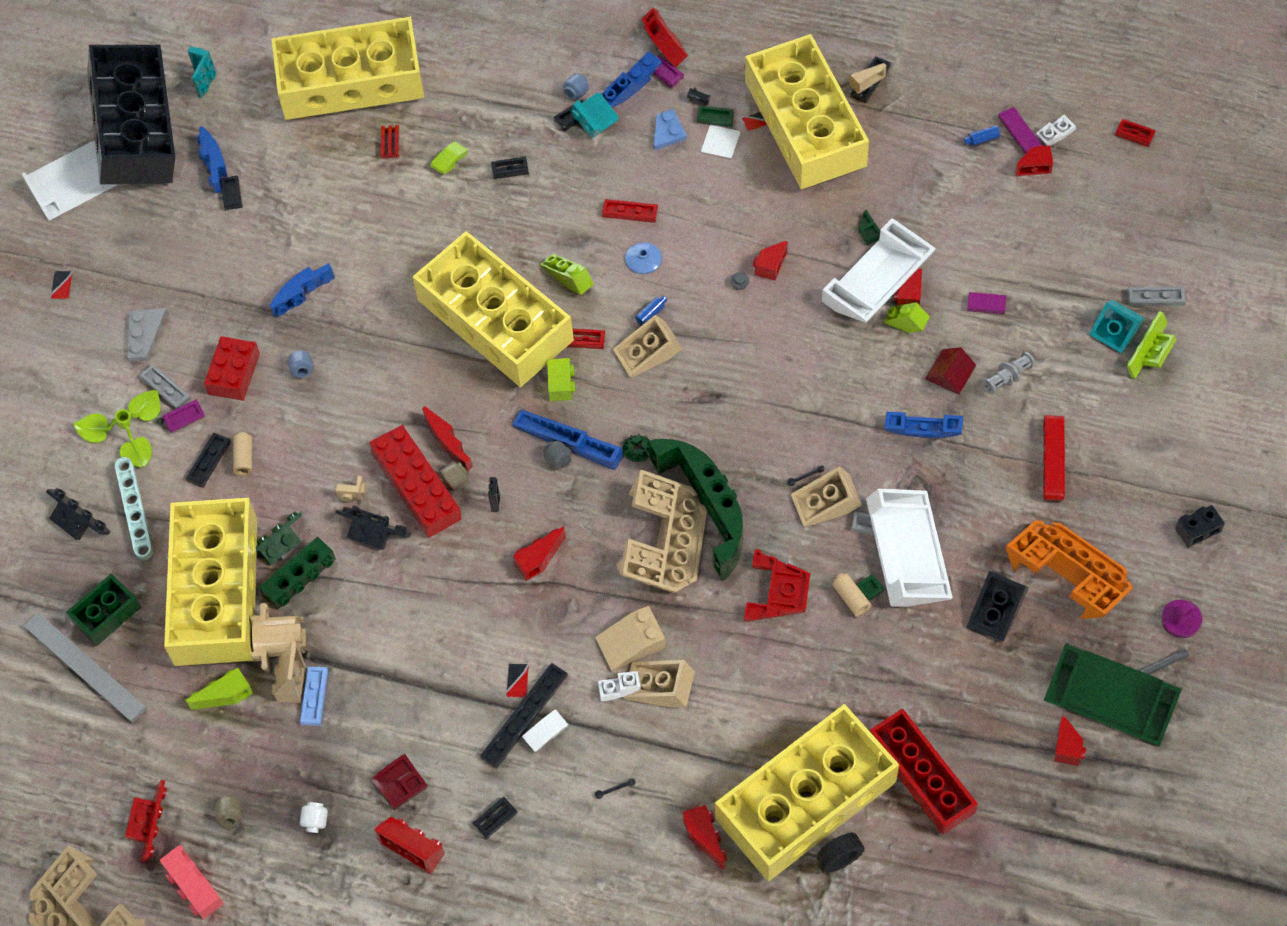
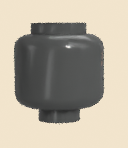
(557, 454)

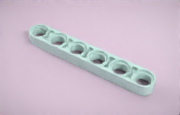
(136, 507)

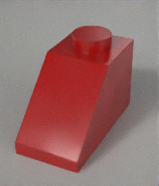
(1035, 162)
(770, 260)
(911, 290)
(1069, 744)

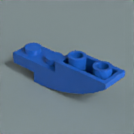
(630, 83)
(212, 158)
(294, 291)

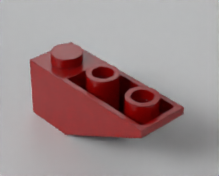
(537, 556)
(701, 831)

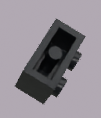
(1199, 525)

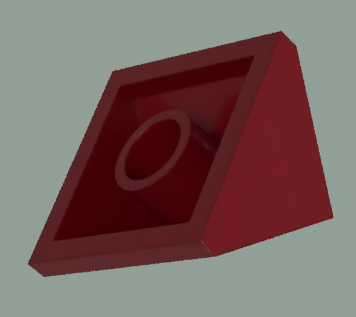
(951, 369)

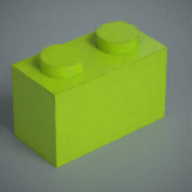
(559, 379)

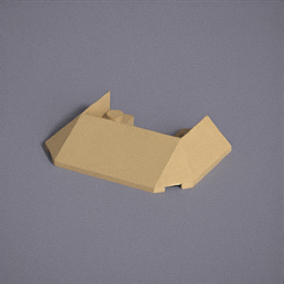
(680, 535)
(59, 888)

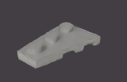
(143, 331)

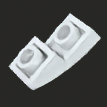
(1057, 131)
(622, 686)
(545, 730)

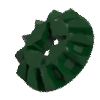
(640, 454)

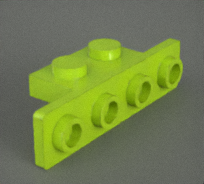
(1153, 347)

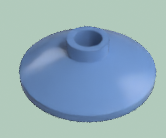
(643, 264)

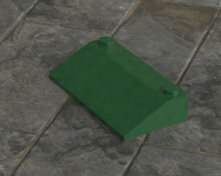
(1113, 694)

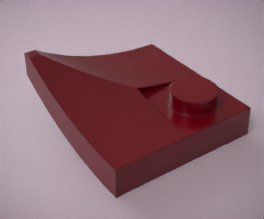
(399, 782)

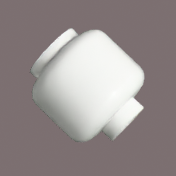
(313, 817)

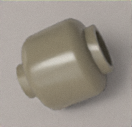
(454, 475)
(228, 811)

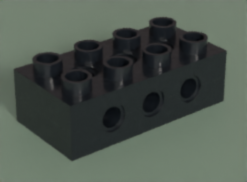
(130, 114)

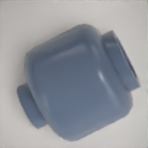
(575, 86)
(300, 364)

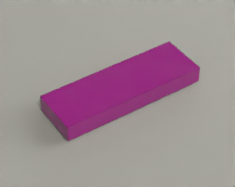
(1018, 129)

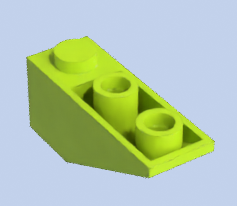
(568, 273)
(225, 691)

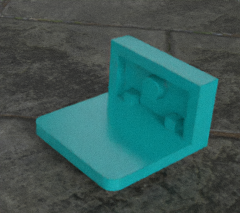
(203, 69)
(594, 114)

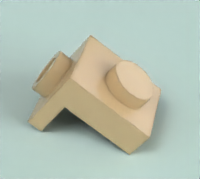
(351, 492)

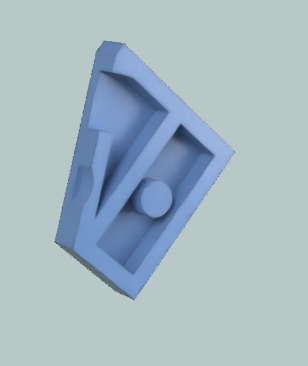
(668, 130)

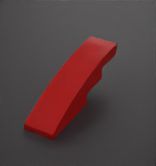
(445, 436)

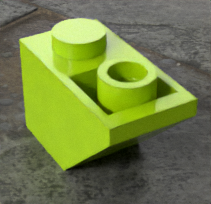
(907, 317)

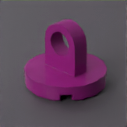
(1181, 618)

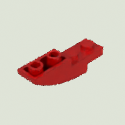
(663, 37)

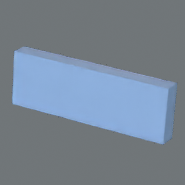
(314, 696)

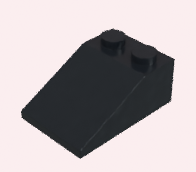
(997, 606)

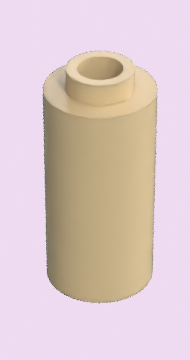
(242, 454)
(851, 594)

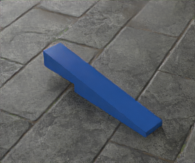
(575, 439)

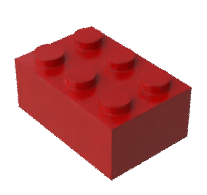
(231, 368)

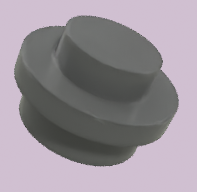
(739, 280)

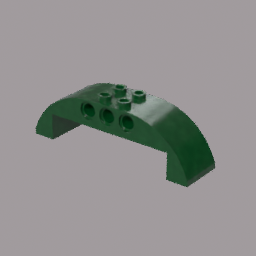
(712, 491)

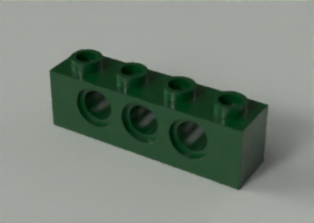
(300, 562)

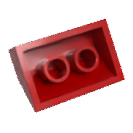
(410, 843)

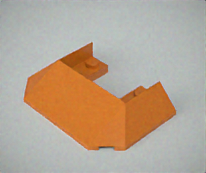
(1097, 577)

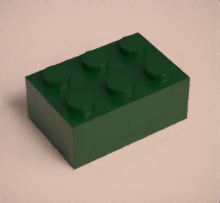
(103, 609)

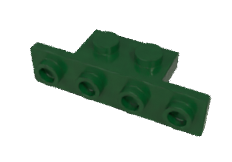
(280, 541)

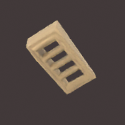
(864, 79)

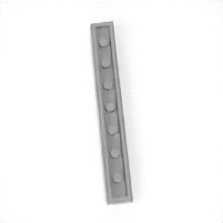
(85, 667)

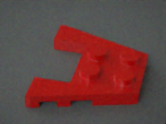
(787, 589)

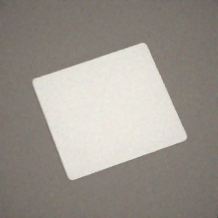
(720, 141)

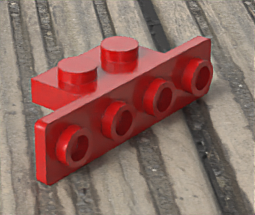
(143, 820)

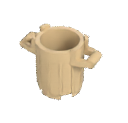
(274, 635)

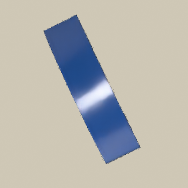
(923, 427)

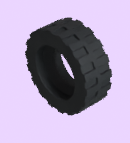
(840, 852)

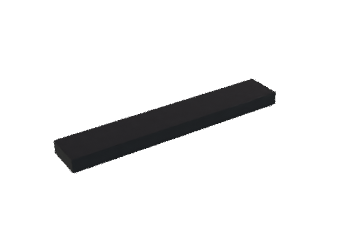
(524, 715)

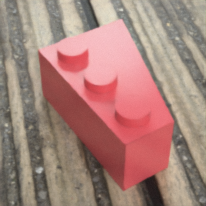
(190, 882)

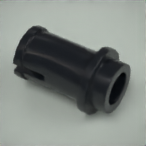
(694, 94)

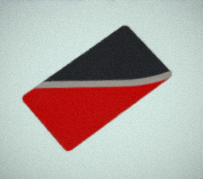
(754, 121)
(61, 284)
(517, 680)

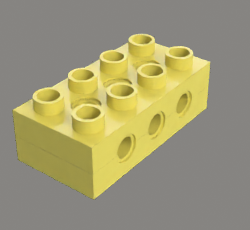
(347, 68)
(806, 111)
(493, 308)
(211, 578)
(803, 767)

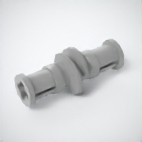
(1008, 373)

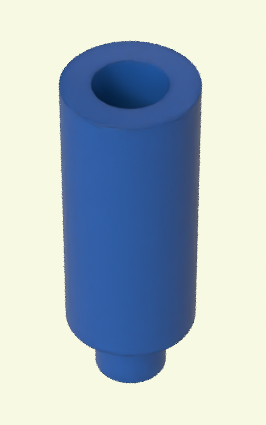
(982, 135)
(650, 310)

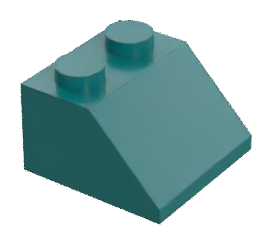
(1116, 325)

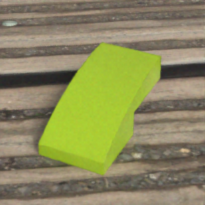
(447, 158)

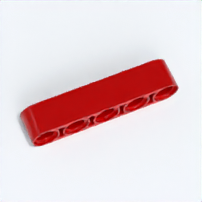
(1054, 458)

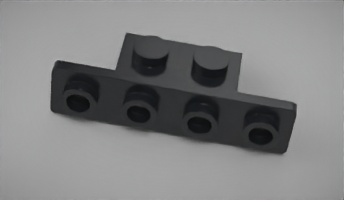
(72, 517)
(369, 530)

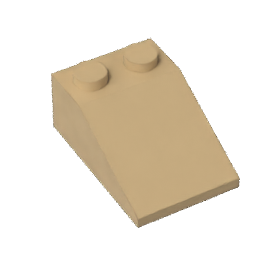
(647, 347)
(826, 498)
(631, 639)
(290, 675)
(663, 683)

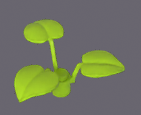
(139, 451)

